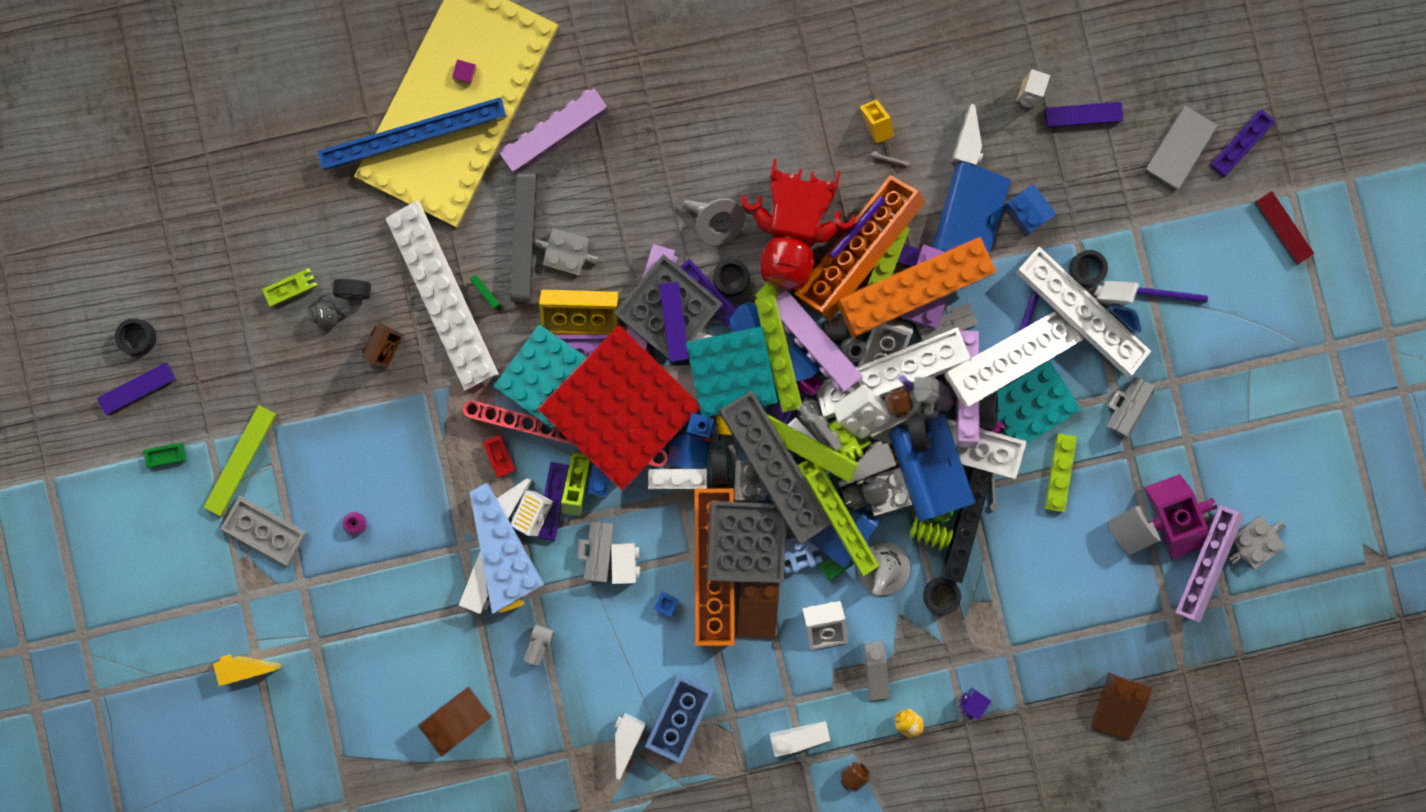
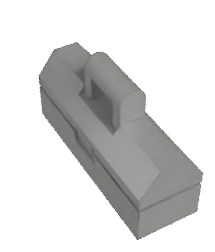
(959, 317)
(934, 395)
(1134, 404)
(600, 551)

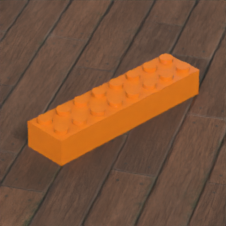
(843, 275)
(916, 287)
(712, 598)

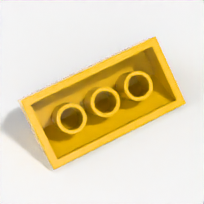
(578, 312)

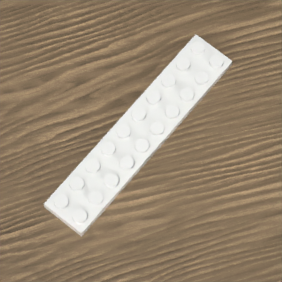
(441, 295)

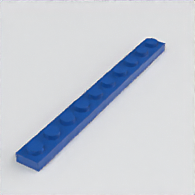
(412, 134)

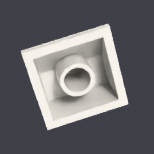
(825, 625)

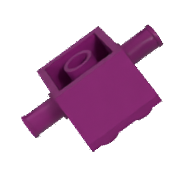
(1176, 497)

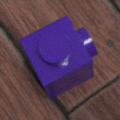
(974, 704)

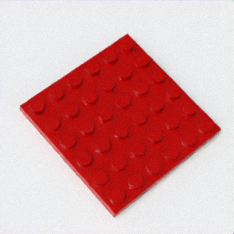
(619, 407)

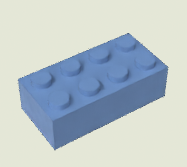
(679, 717)

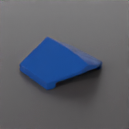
(745, 317)
(1127, 317)
(801, 364)
(688, 452)

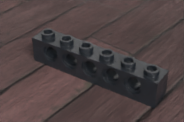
(966, 527)

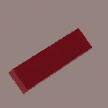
(1284, 227)

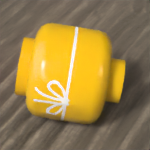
(909, 723)

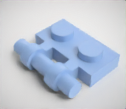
(793, 550)

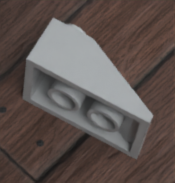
(874, 460)

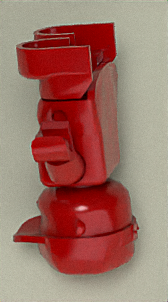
(795, 226)

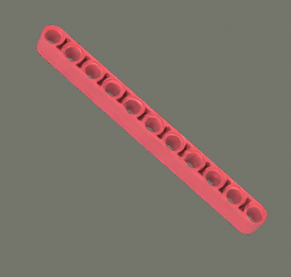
(518, 424)

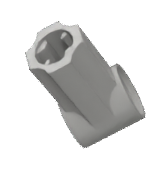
(540, 640)

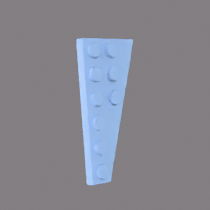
(505, 560)

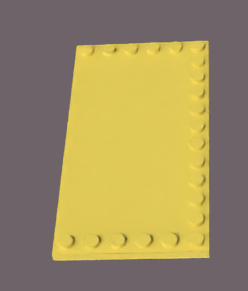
(447, 170)

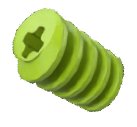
(930, 533)

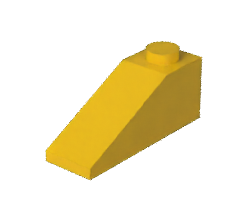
(237, 668)

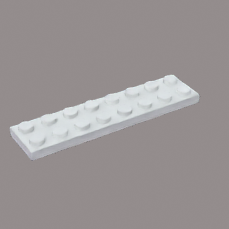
(1083, 312)
(1012, 358)
(923, 359)
(993, 453)

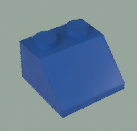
(1029, 210)

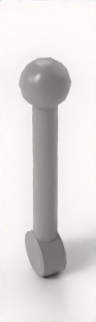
(874, 155)
(993, 506)

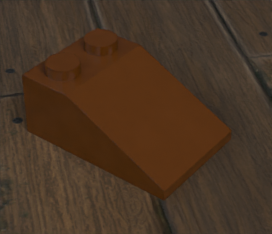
(382, 345)
(758, 609)
(1120, 706)
(454, 721)

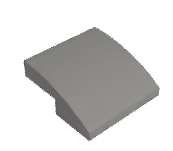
(1133, 530)

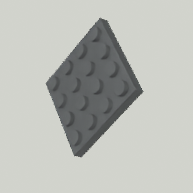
(644, 311)
(745, 542)

